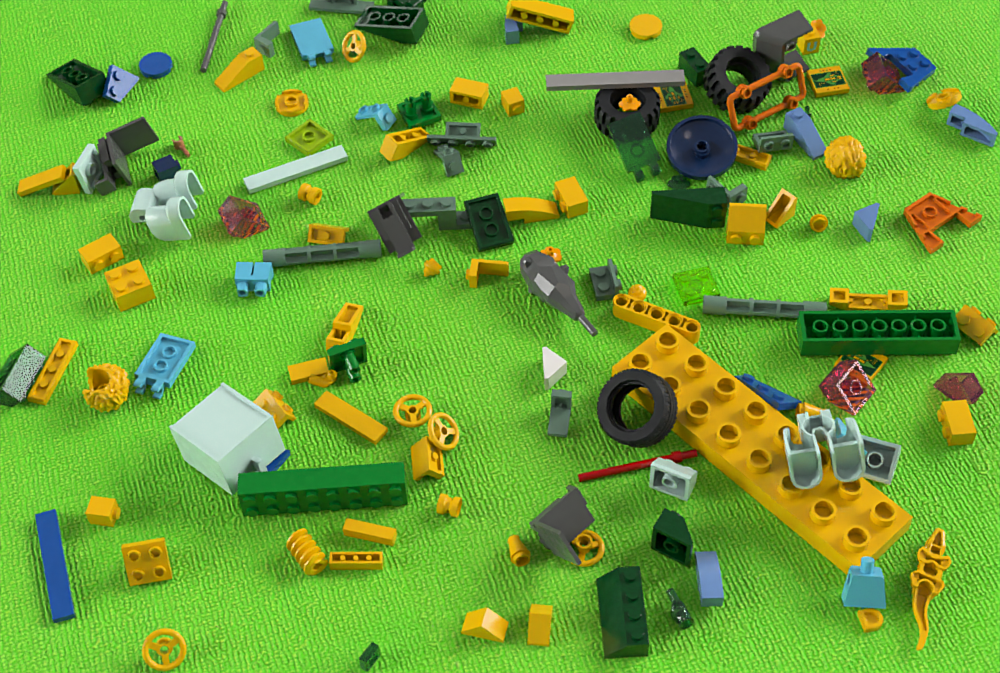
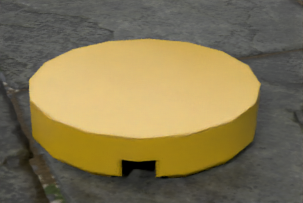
(645, 26)
(947, 98)
(291, 103)

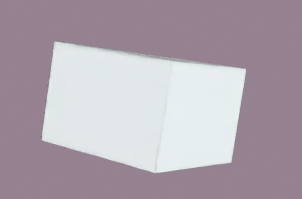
(553, 367)

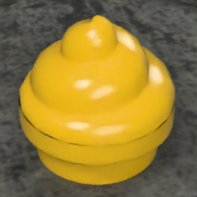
(818, 222)
(431, 267)
(637, 291)

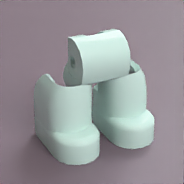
(168, 205)
(805, 459)

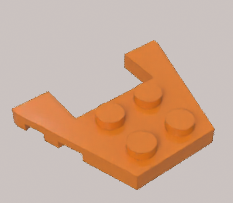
(933, 212)

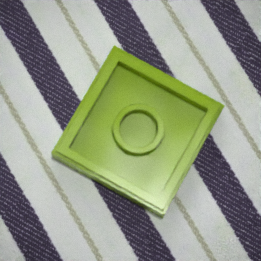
(309, 137)

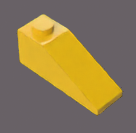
(240, 69)
(402, 143)

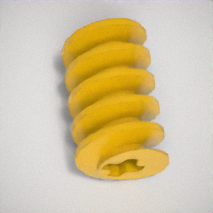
(306, 552)

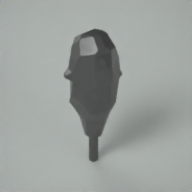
(553, 286)

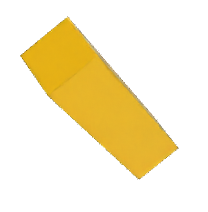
(369, 532)
(356, 560)

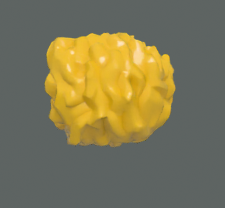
(845, 157)
(106, 387)

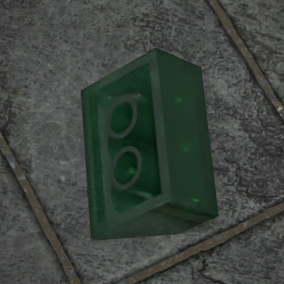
(19, 374)

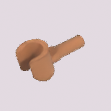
(179, 145)

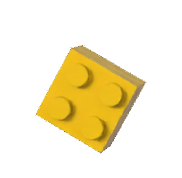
(129, 285)

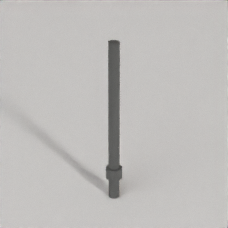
(221, 14)

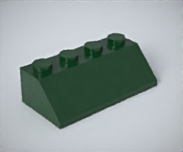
(622, 613)

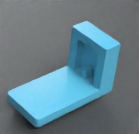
(380, 112)

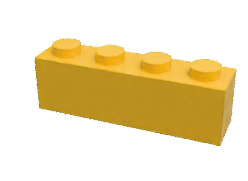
(541, 14)

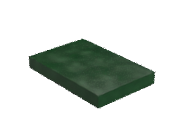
(488, 222)

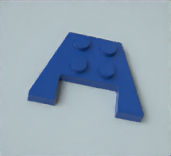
(910, 62)

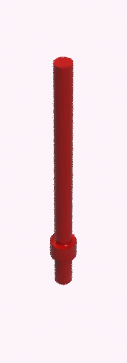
(676, 457)

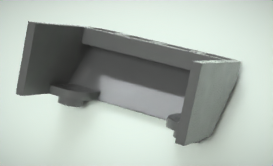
(781, 36)

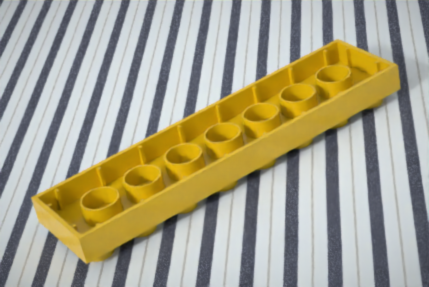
(747, 444)

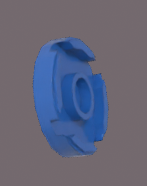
(155, 65)

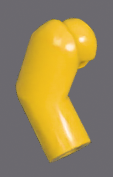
(325, 380)

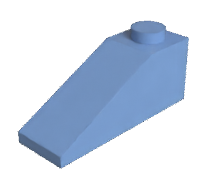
(805, 133)

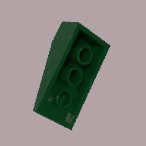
(394, 23)
(79, 81)
(691, 207)

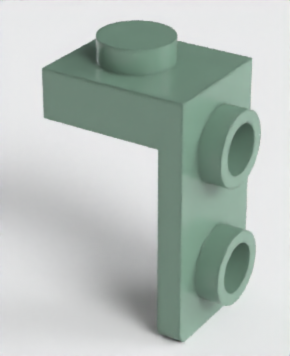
(263, 39)
(450, 158)
(736, 195)
(560, 413)

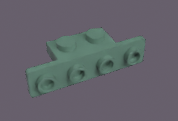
(343, 6)
(462, 133)

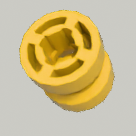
(309, 193)
(449, 505)

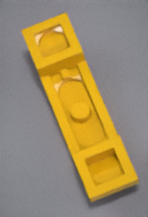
(847, 301)

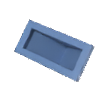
(865, 220)

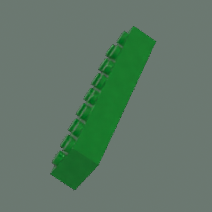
(878, 332)
(322, 489)

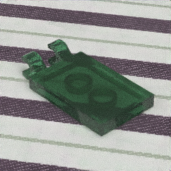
(635, 145)

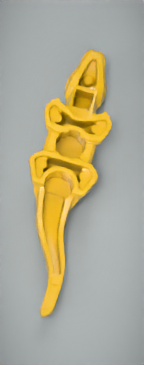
(927, 580)

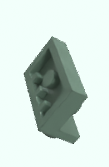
(605, 281)

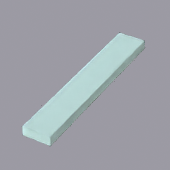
(295, 169)

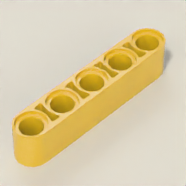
(654, 317)

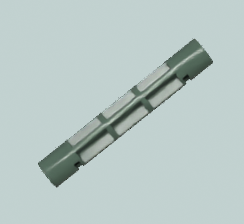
(323, 253)
(722, 305)

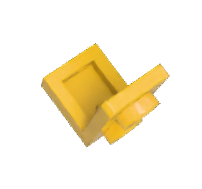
(488, 267)

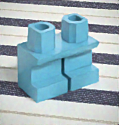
(253, 278)

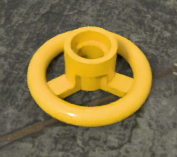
(355, 46)
(412, 412)
(439, 432)
(585, 538)
(164, 641)

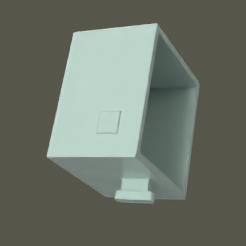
(227, 437)

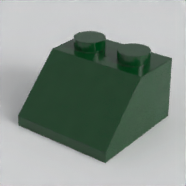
(672, 537)

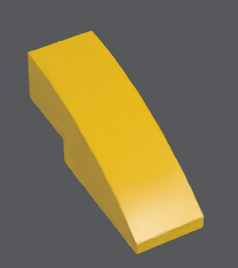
(530, 209)
(344, 325)

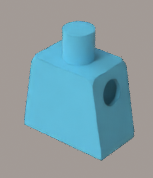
(864, 586)

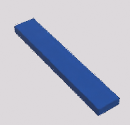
(55, 566)

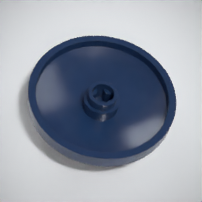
(701, 147)

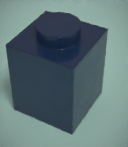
(165, 168)

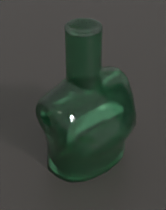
(679, 611)

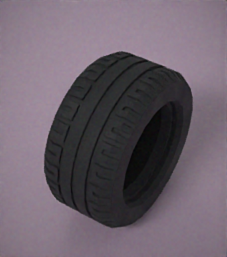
(610, 408)

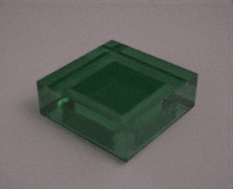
(369, 656)

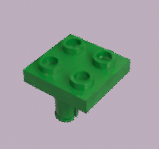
(419, 111)
(348, 358)

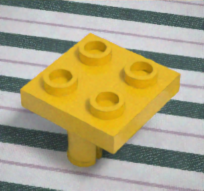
(146, 561)

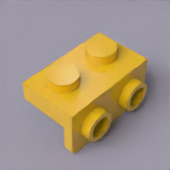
(974, 325)
(273, 404)

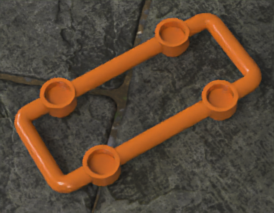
(743, 91)

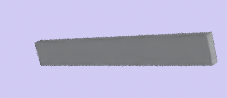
(615, 80)

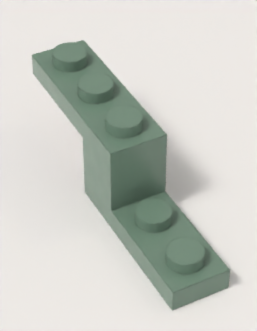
(443, 208)

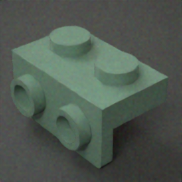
(773, 141)

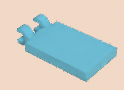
(312, 41)
(163, 364)

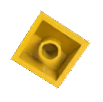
(746, 223)

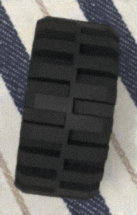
(748, 65)
(607, 104)

